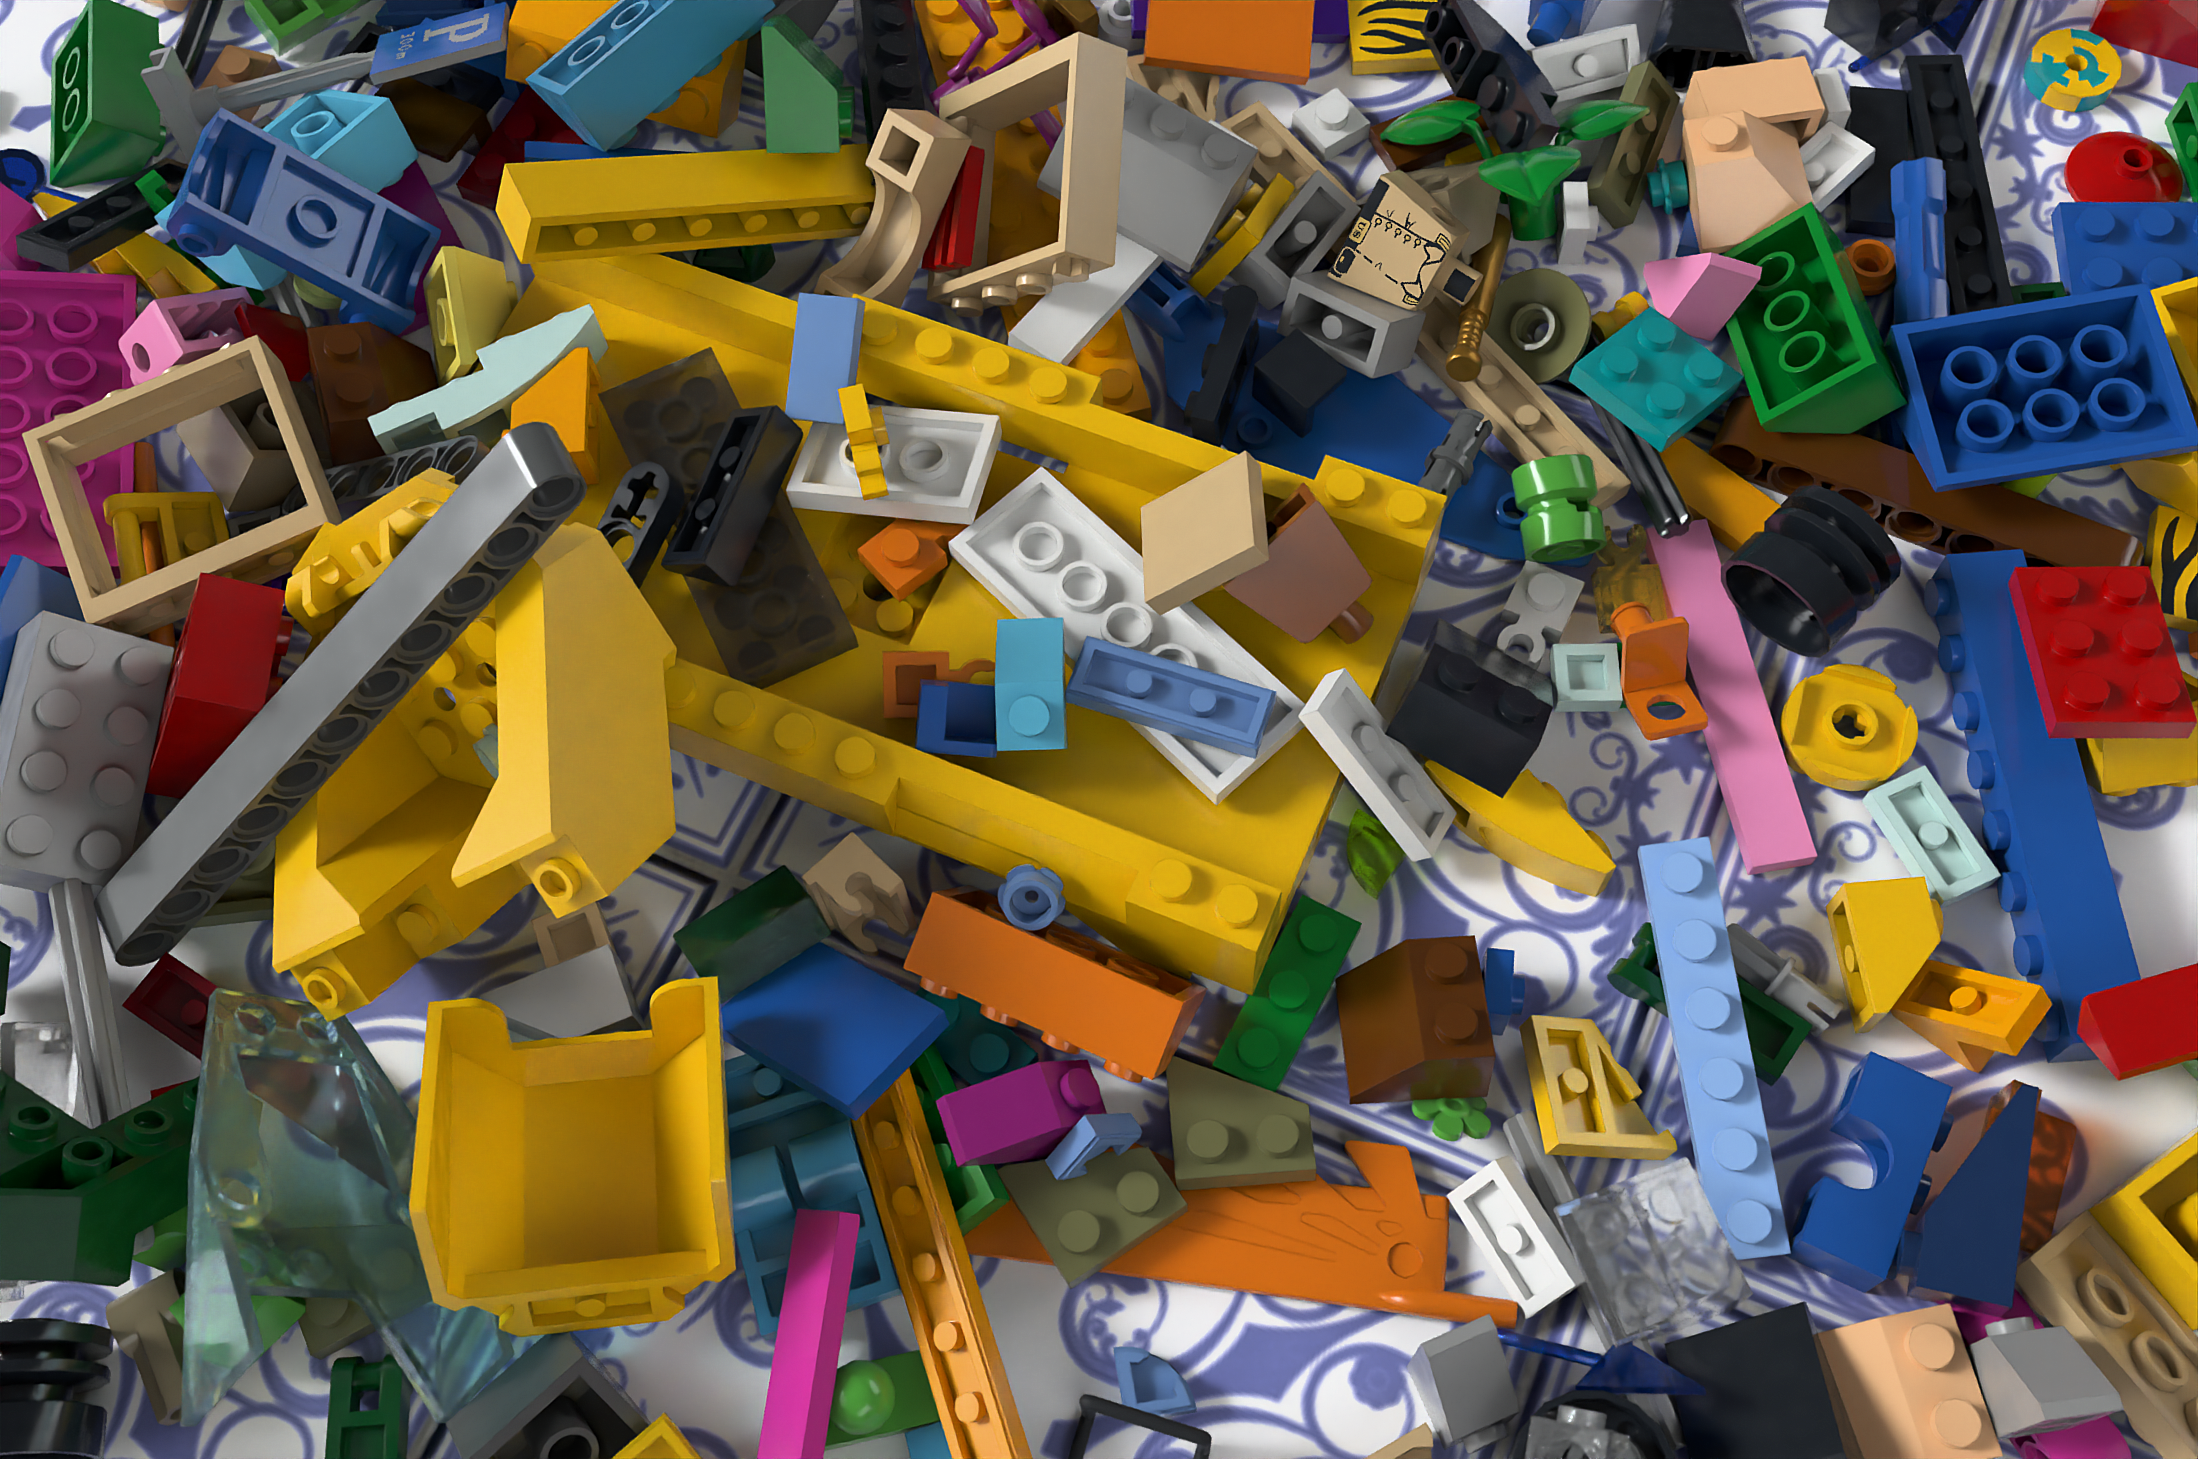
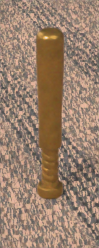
(1474, 317)

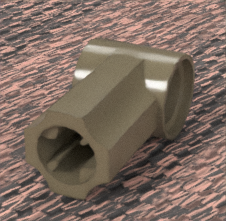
(153, 1339)

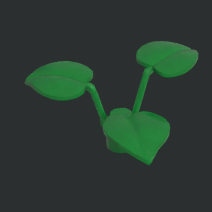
(1524, 178)

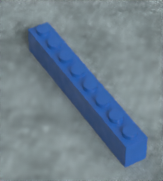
(2032, 801)

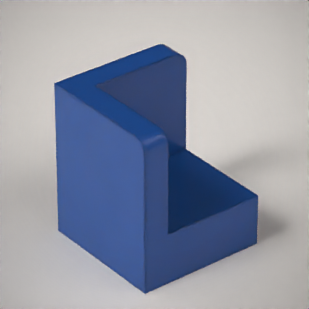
(956, 718)

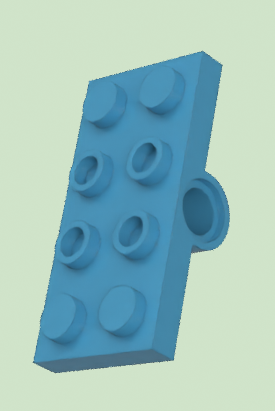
(788, 1157)

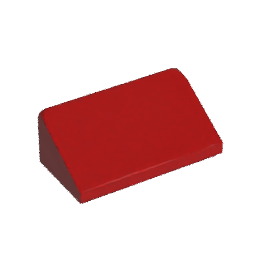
(2143, 1023)

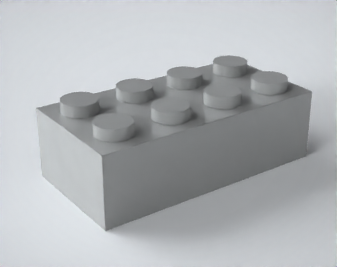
(75, 750)

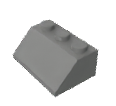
(1174, 176)

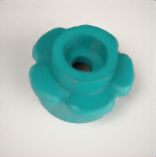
(1668, 186)

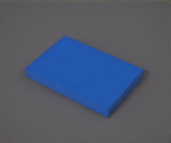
(832, 1027)

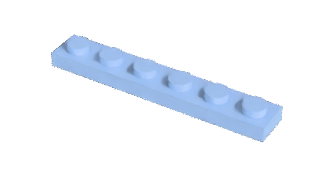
(1712, 1046)

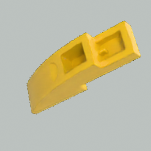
(1528, 829)

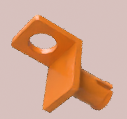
(1655, 670)

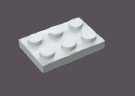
(930, 467)

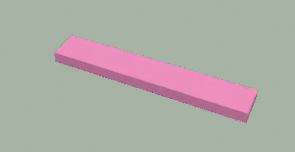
(1740, 725)

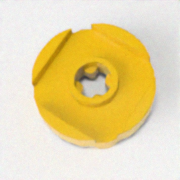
(1842, 762)

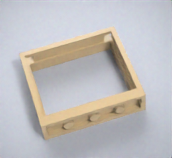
(1093, 82)
(145, 410)

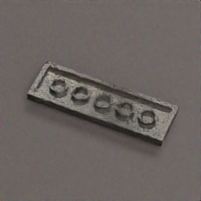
(783, 607)

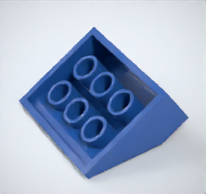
(2040, 388)

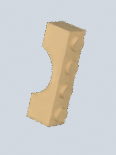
(913, 174)

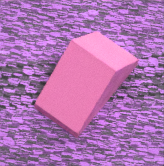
(1700, 290)

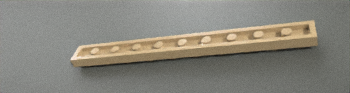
(1517, 408)

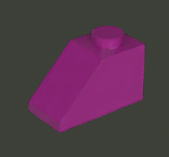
(1019, 1112)

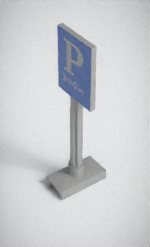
(395, 57)

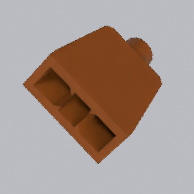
(1308, 575)

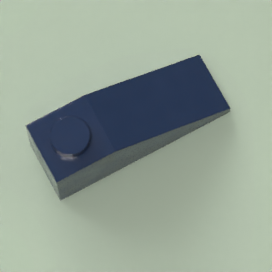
(1972, 1230)

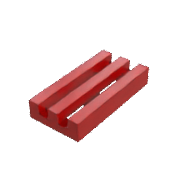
(955, 230)

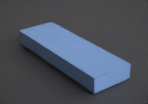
(1171, 697)

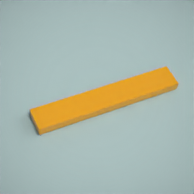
(938, 1279)

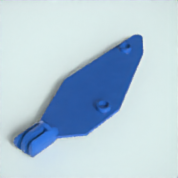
(1361, 422)

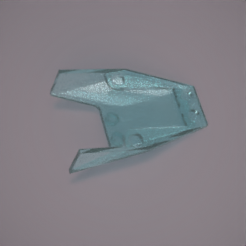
(309, 1196)

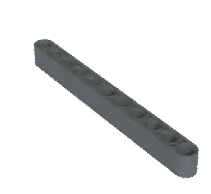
(342, 691)

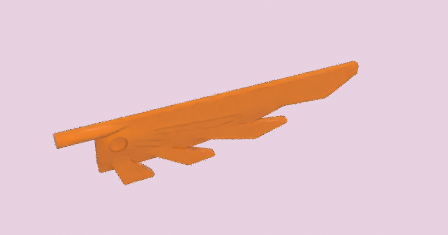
(1294, 1241)

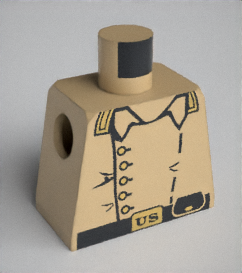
(1405, 248)

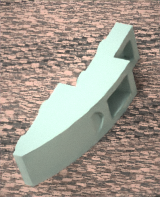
(484, 399)

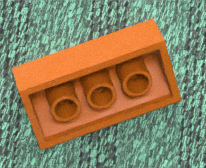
(1054, 981)

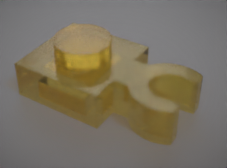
(1626, 579)

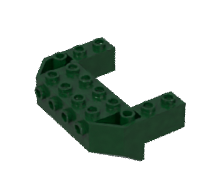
(82, 1192)

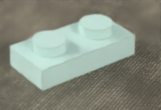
(1930, 836)

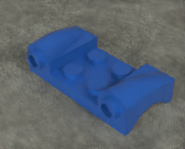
(302, 218)

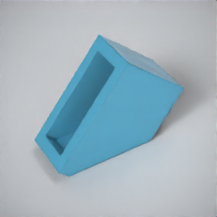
(1030, 684)

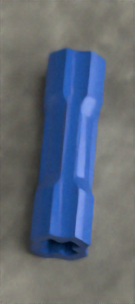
(1919, 213)

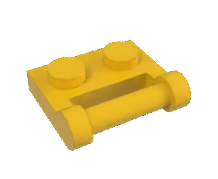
(185, 525)

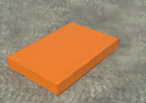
(1232, 38)

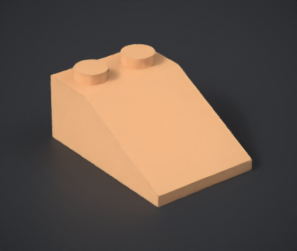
(1911, 1387)

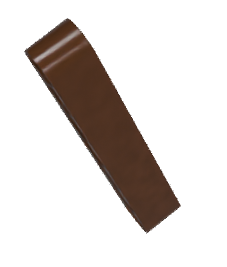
(1901, 499)

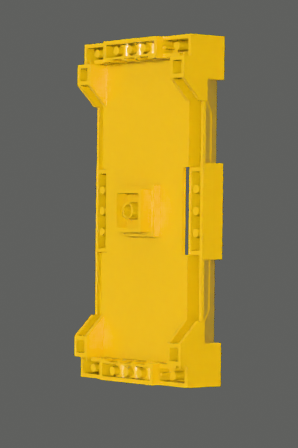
(1110, 815)

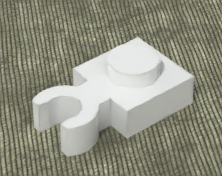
(1538, 610)

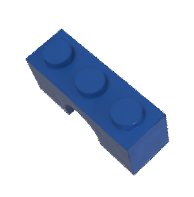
(1897, 1123)

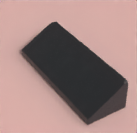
(734, 496)

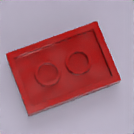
(2101, 653)

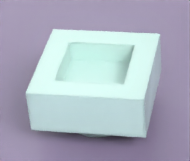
(1585, 677)

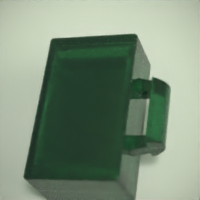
(753, 932)

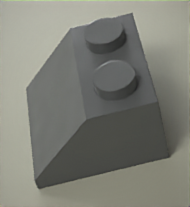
(549, 1406)

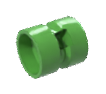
(1558, 508)

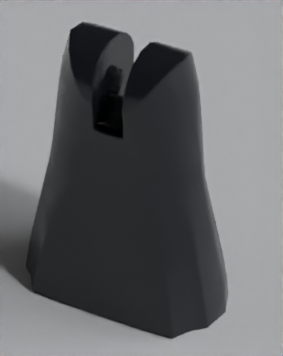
(1695, 29)

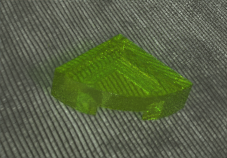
(1372, 853)

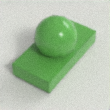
(880, 1400)

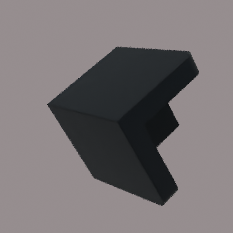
(1296, 380)

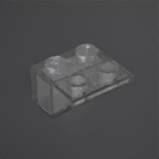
(1653, 1254)

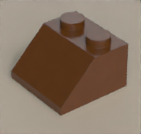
(359, 374)
(1416, 1023)

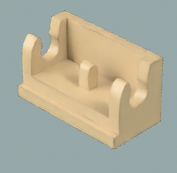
(857, 887)

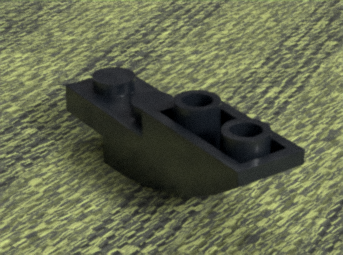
(1492, 71)

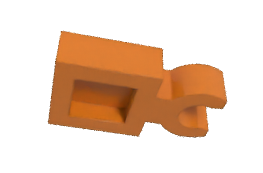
(908, 554)
(905, 669)

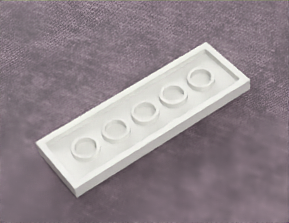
(1058, 559)

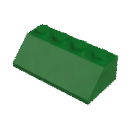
(802, 92)
(1809, 333)

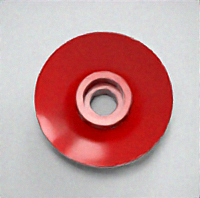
(2122, 169)

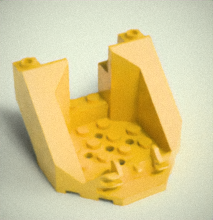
(412, 828)

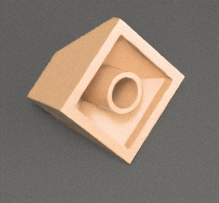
(1739, 177)

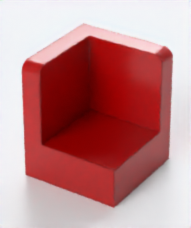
(281, 333)

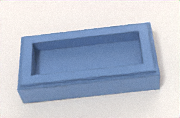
(823, 356)

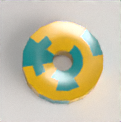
(2072, 70)

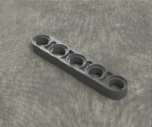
(368, 480)

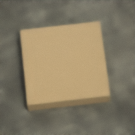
(1203, 533)

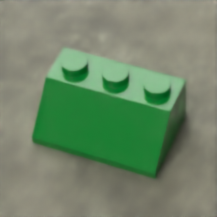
(100, 104)

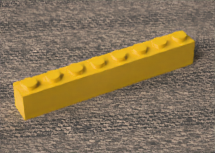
(682, 202)

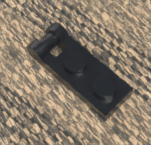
(1224, 367)

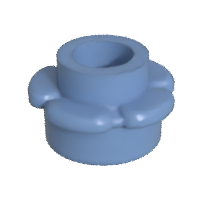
(1031, 913)

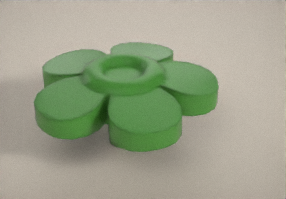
(1454, 1116)

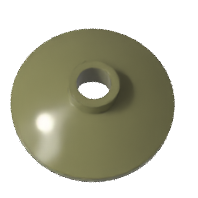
(1535, 299)

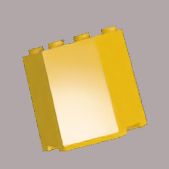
(574, 1169)

